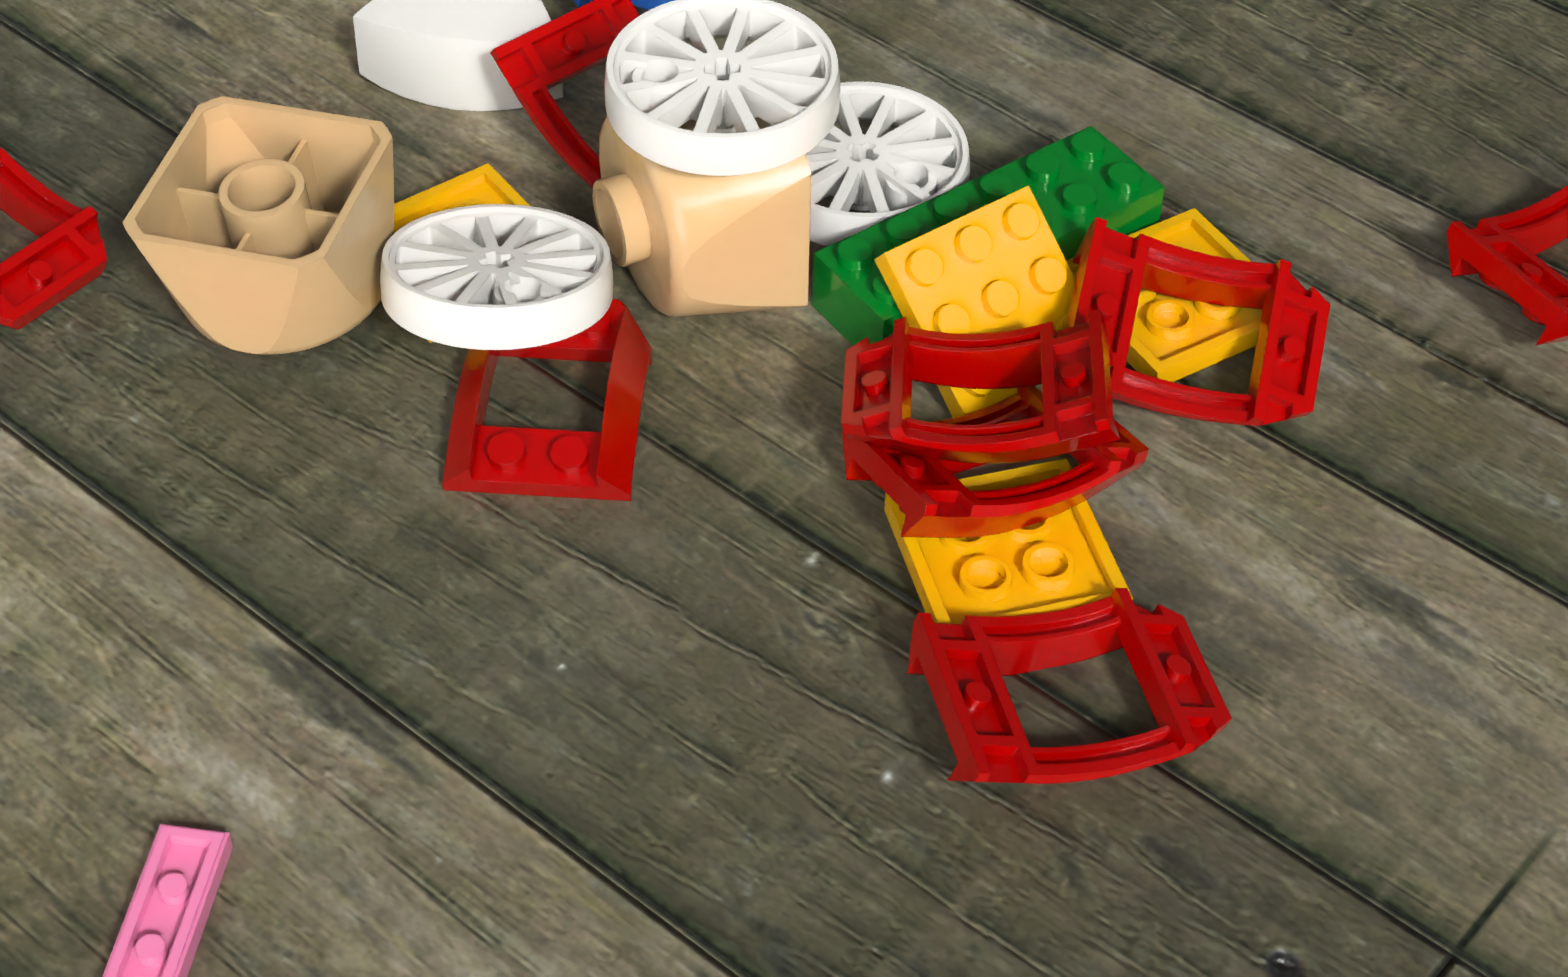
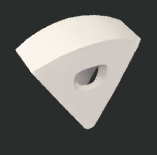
(443, 49)

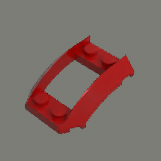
(555, 55)
(1506, 259)
(57, 262)
(1288, 339)
(1067, 362)
(550, 459)
(944, 508)
(988, 740)

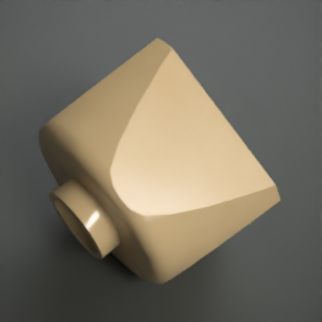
(270, 223)
(705, 238)

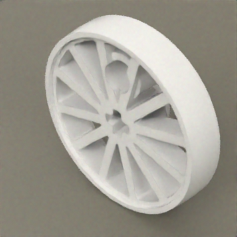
(722, 89)
(883, 168)
(496, 277)

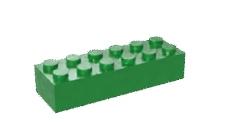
(1071, 182)

